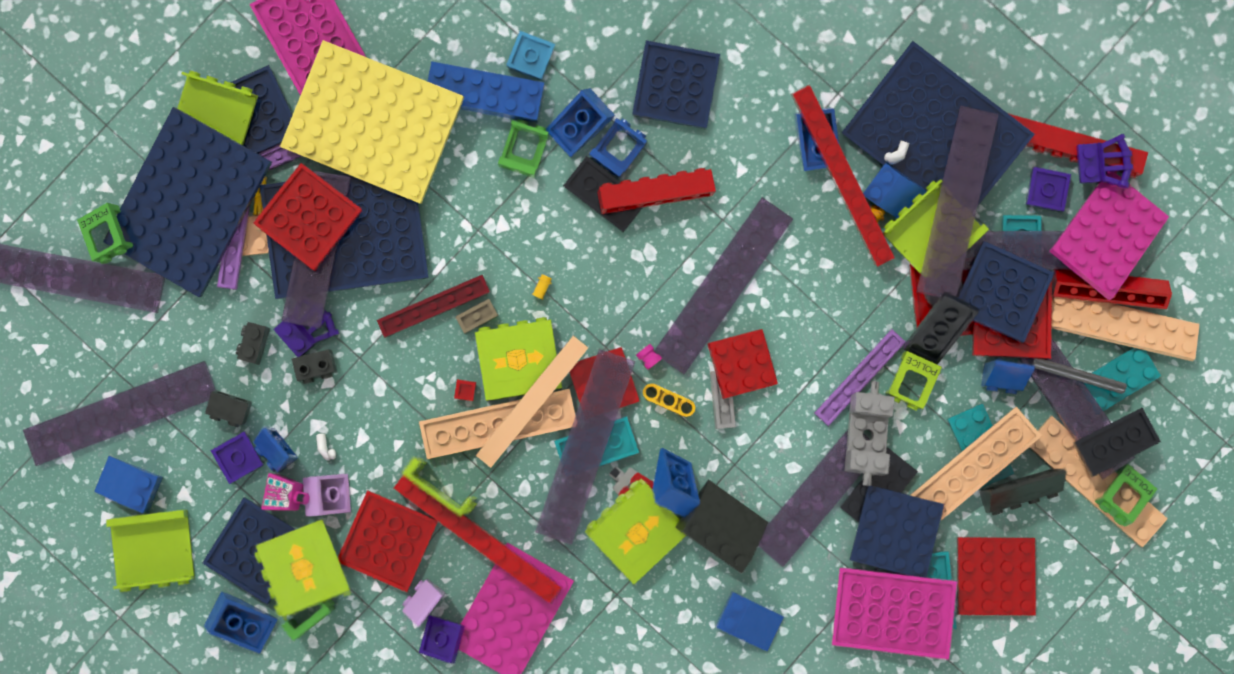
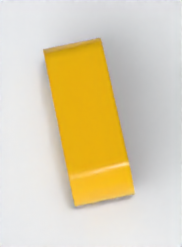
(678, 400)

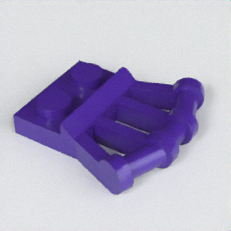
(1092, 164)
(300, 339)

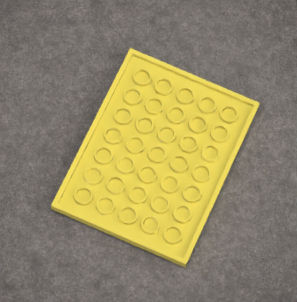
(372, 121)

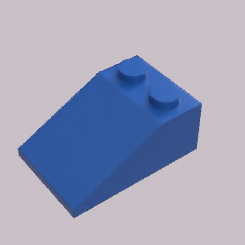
(580, 121)
(809, 153)
(892, 190)
(1006, 376)
(274, 449)
(128, 484)
(675, 484)
(749, 621)
(239, 622)

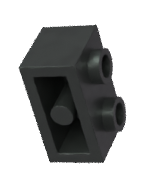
(253, 343)
(314, 365)
(228, 408)

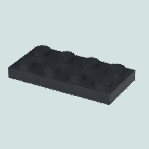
(585, 185)
(941, 328)
(1116, 442)
(896, 480)

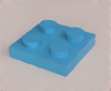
(530, 55)

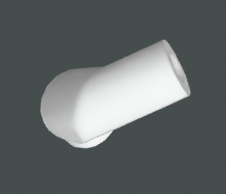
(897, 156)
(322, 448)

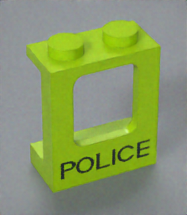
(920, 366)

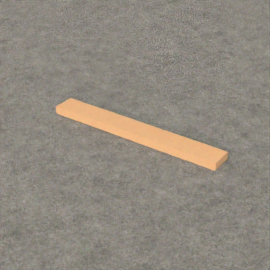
(532, 401)

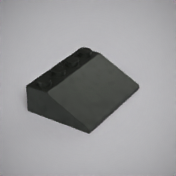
(1023, 490)
(724, 526)

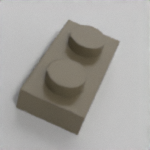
(476, 316)

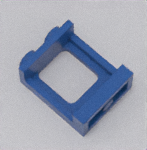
(610, 162)

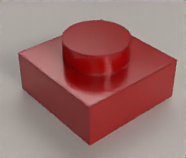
(465, 390)

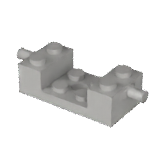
(869, 413)

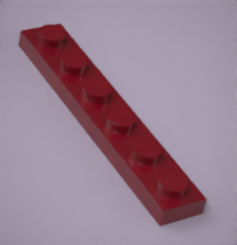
(433, 306)

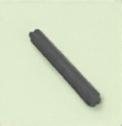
(1079, 375)

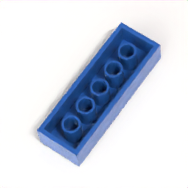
(491, 92)

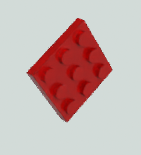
(742, 363)
(582, 370)

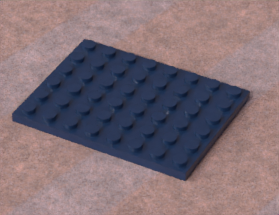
(921, 107)
(189, 201)
(376, 250)

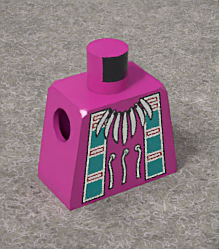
(283, 494)

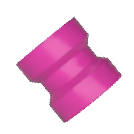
(648, 356)

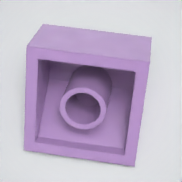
(327, 494)
(423, 601)

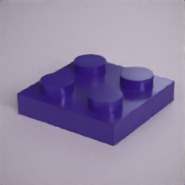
(1048, 189)
(237, 457)
(441, 639)

